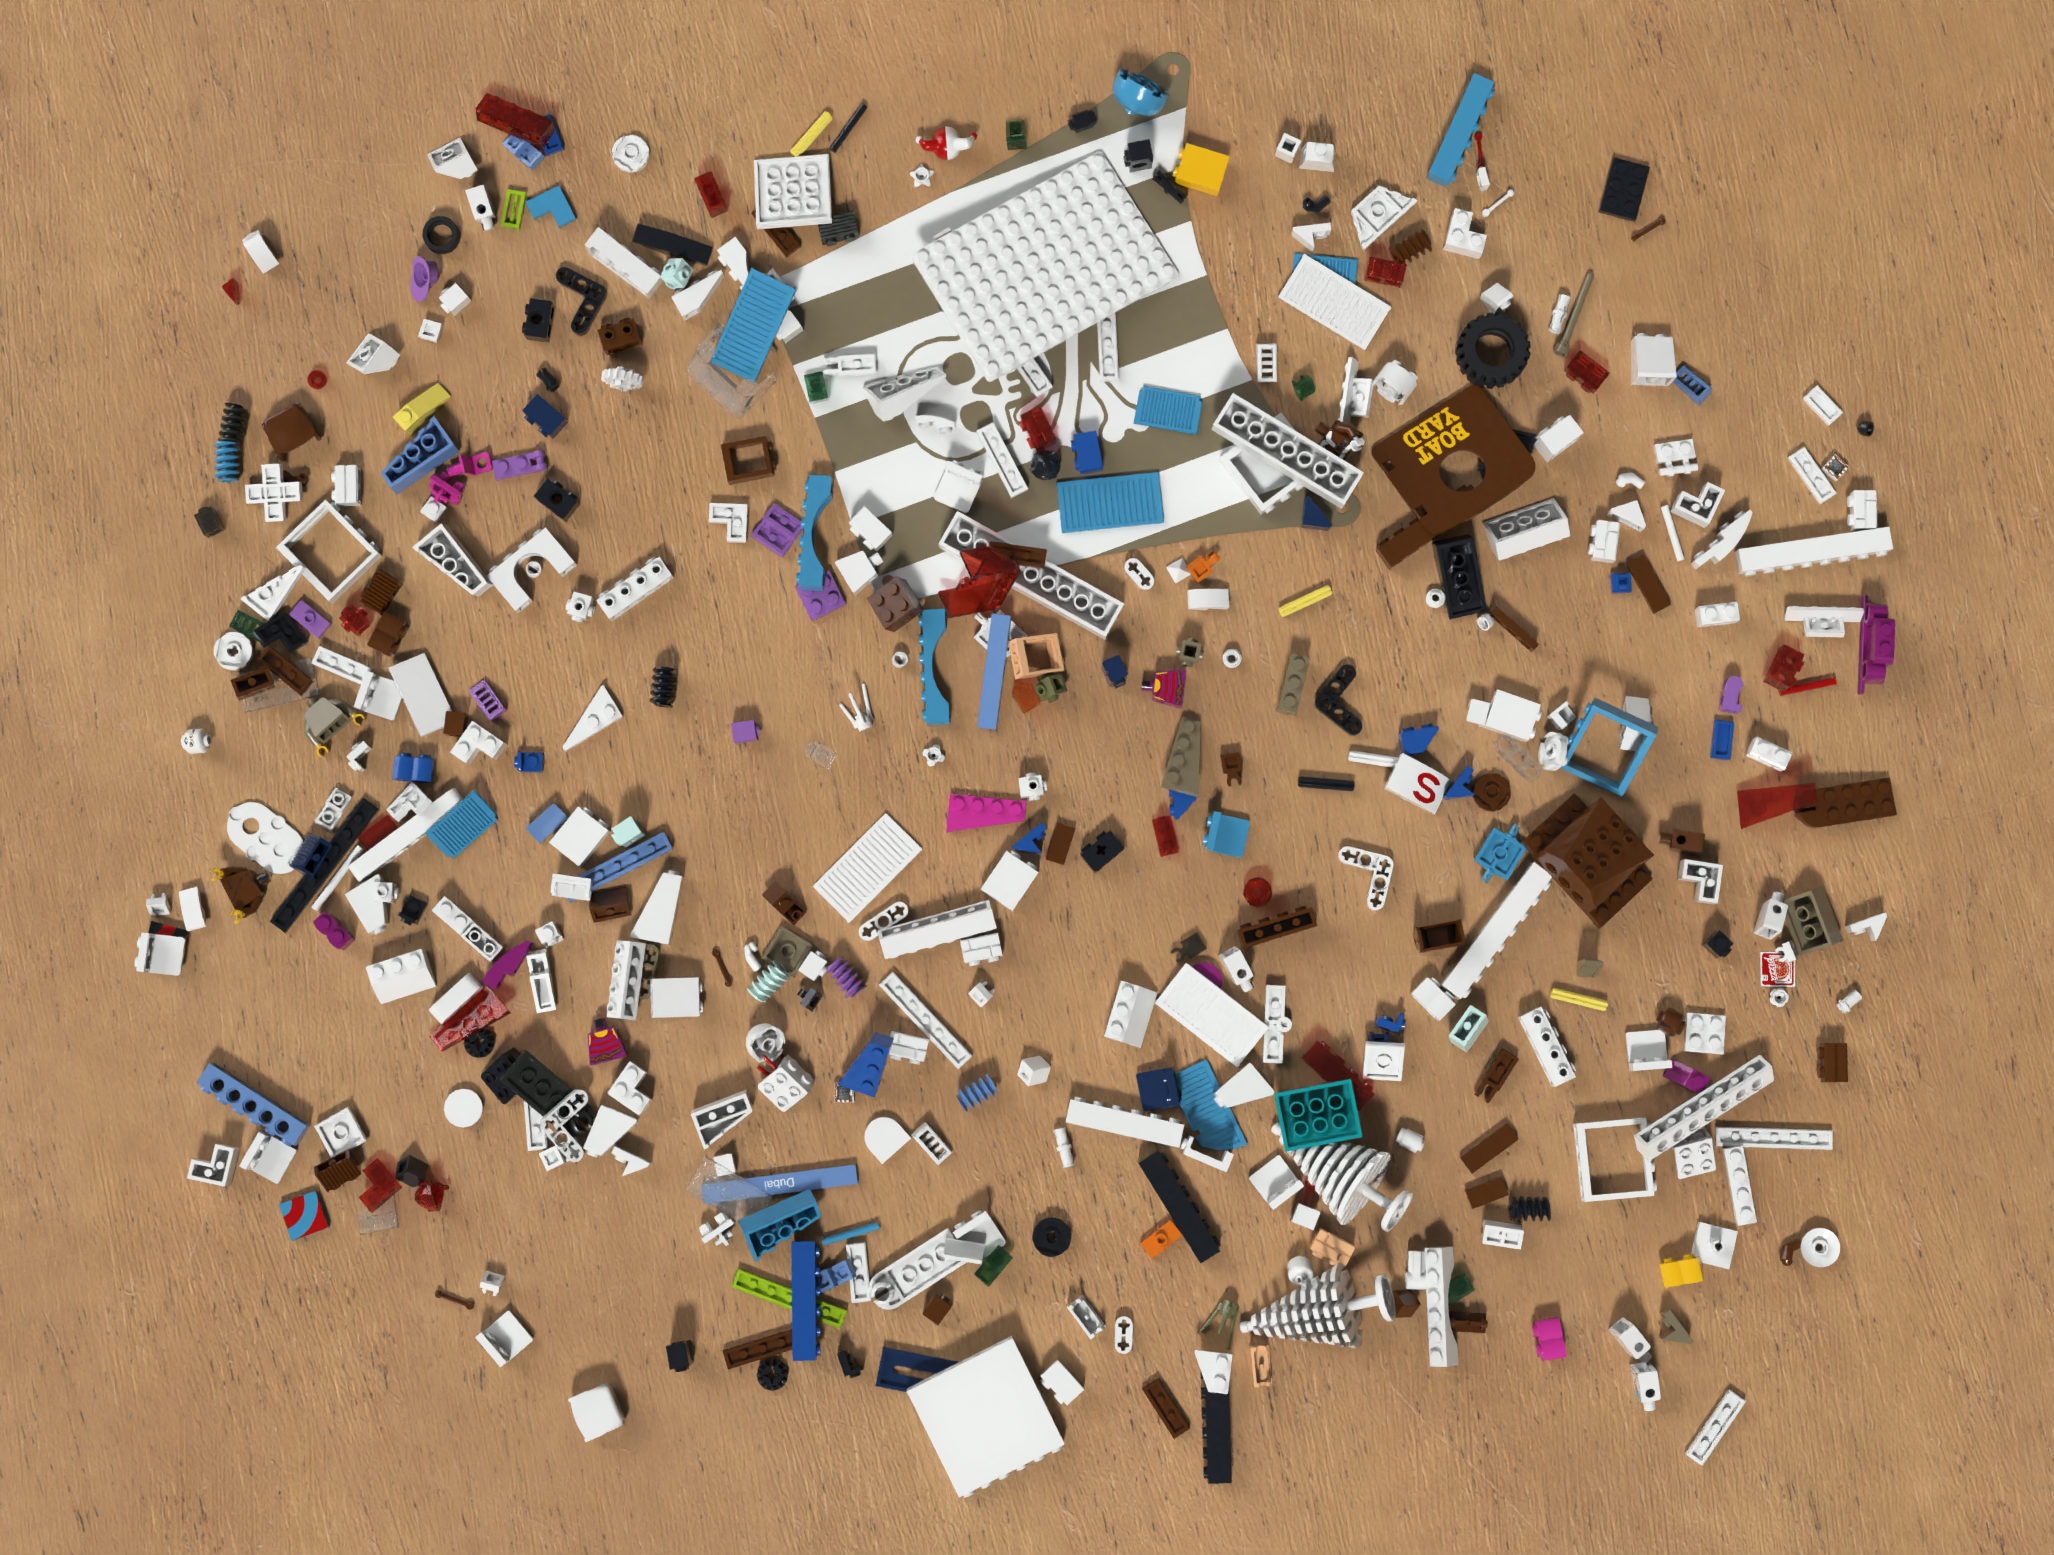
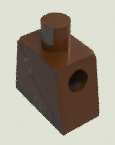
(1693, 841)

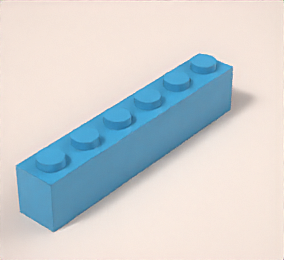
(1460, 130)

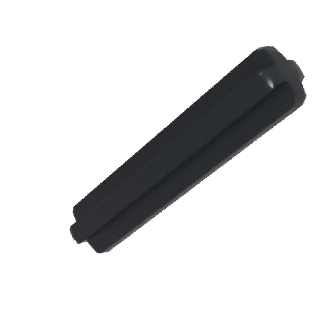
(1324, 783)

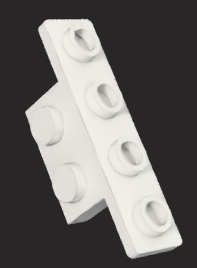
(1356, 393)
(1823, 620)

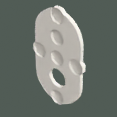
(272, 844)

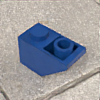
(1416, 741)
(1180, 804)

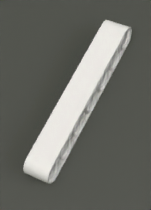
(403, 837)

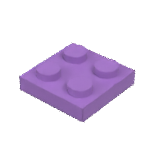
(822, 602)

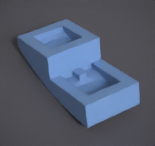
(523, 151)
(835, 1275)

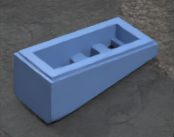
(1707, 390)

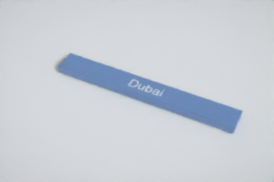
(806, 1180)

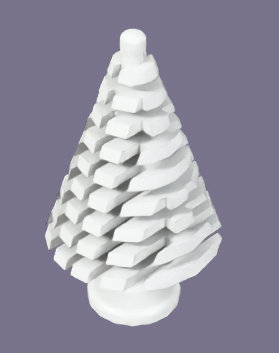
(1349, 1178)
(1323, 1310)

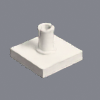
(1714, 1245)

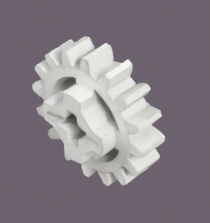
(622, 378)

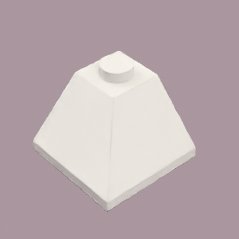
(453, 160)
(373, 356)

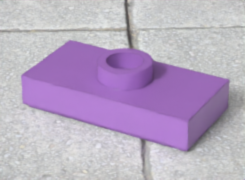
(310, 619)

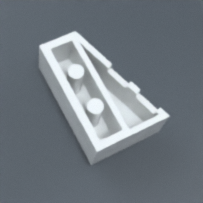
(720, 1116)

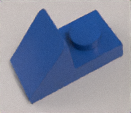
(1457, 790)
(1026, 843)

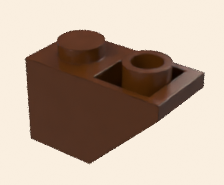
(784, 903)

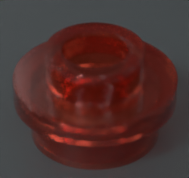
(313, 375)

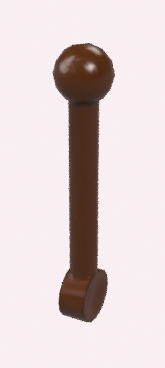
(1661, 221)
(716, 953)
(469, 1305)

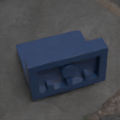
(1158, 1089)

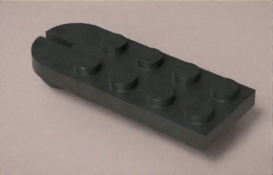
(544, 1091)

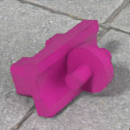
(444, 491)

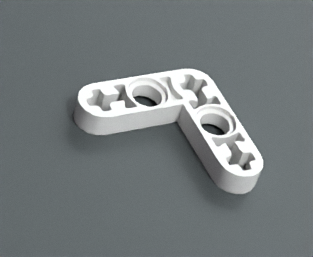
(1373, 866)
(558, 1121)

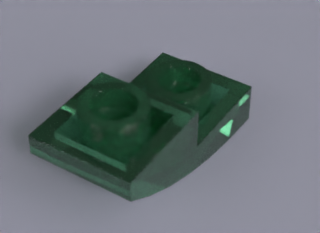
(1459, 1288)

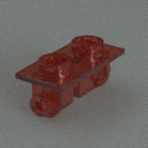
(1165, 836)

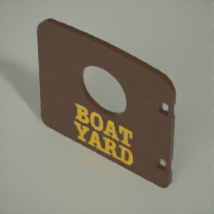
(1459, 424)

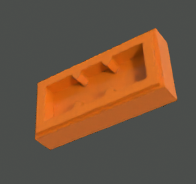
(1161, 1239)

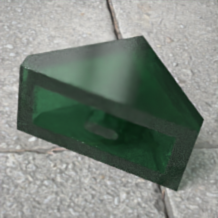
(1015, 135)

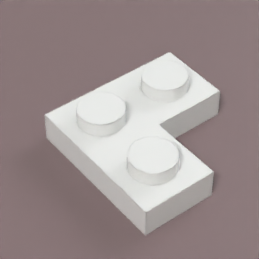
(735, 516)
(410, 798)

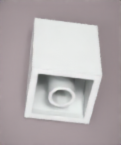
(1652, 360)

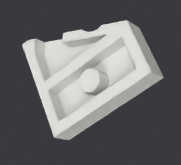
(1215, 1370)

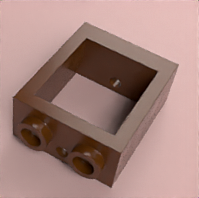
(745, 477)

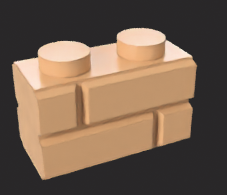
(1331, 1247)

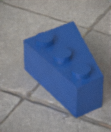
(868, 1067)

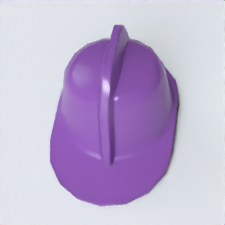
(423, 277)

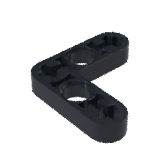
(588, 300)
(1332, 697)

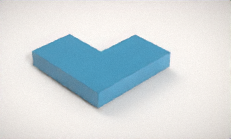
(554, 202)

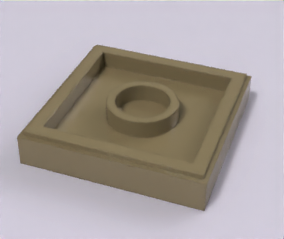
(788, 950)

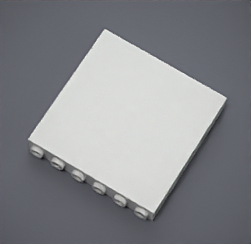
(985, 1417)

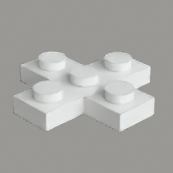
(273, 492)

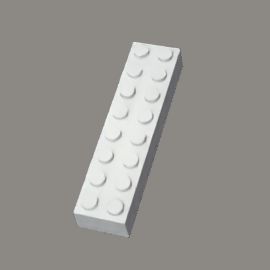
(1287, 450)

